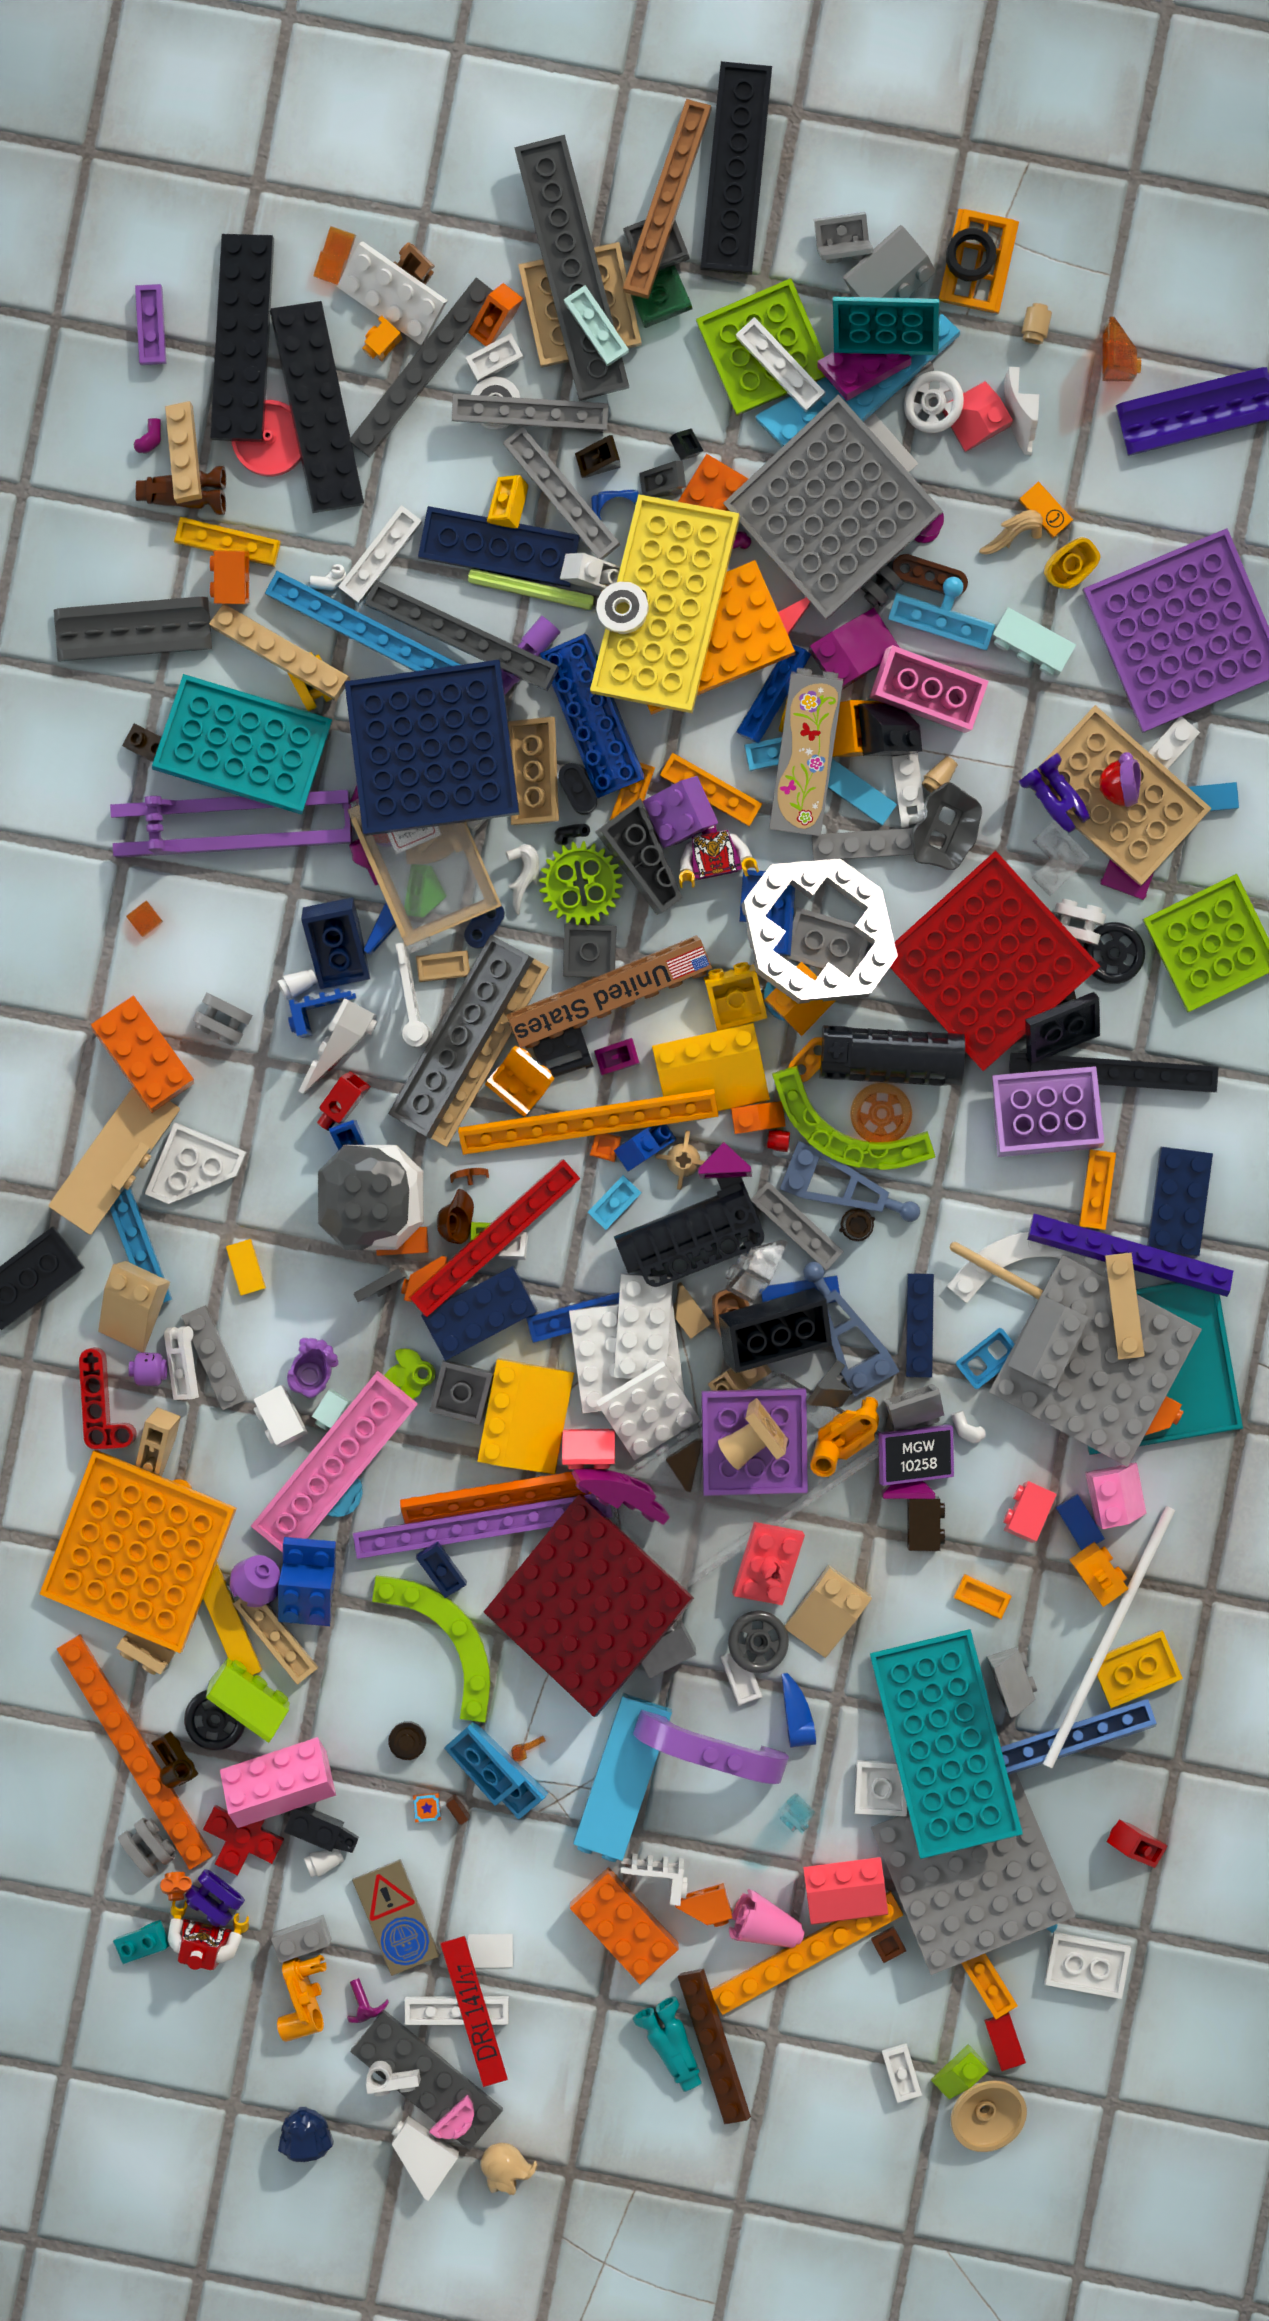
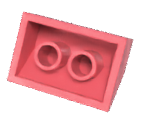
(845, 1890)

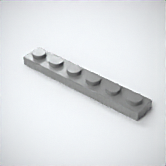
(529, 412)
(561, 493)

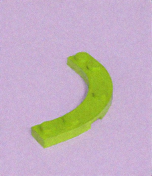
(838, 1145)
(458, 1628)

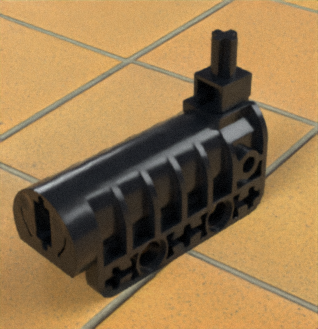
(892, 1056)
(691, 1231)

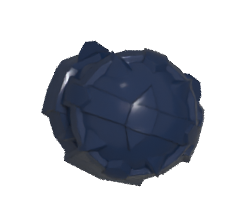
(305, 2136)

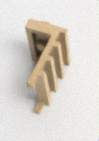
(152, 1655)

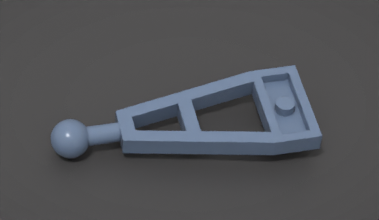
(801, 1172)
(873, 1369)

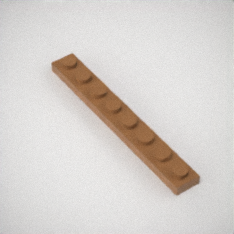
(667, 199)

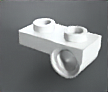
(405, 2081)

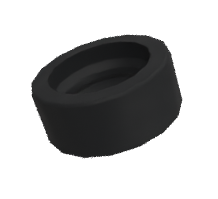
(970, 234)

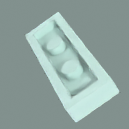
(596, 325)

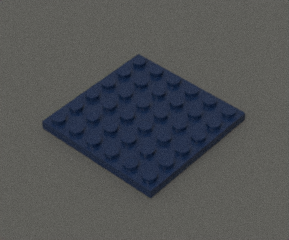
(431, 747)

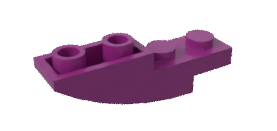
(620, 1488)

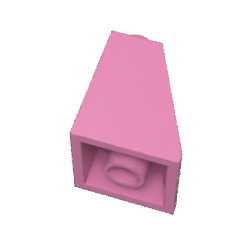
(1116, 1495)

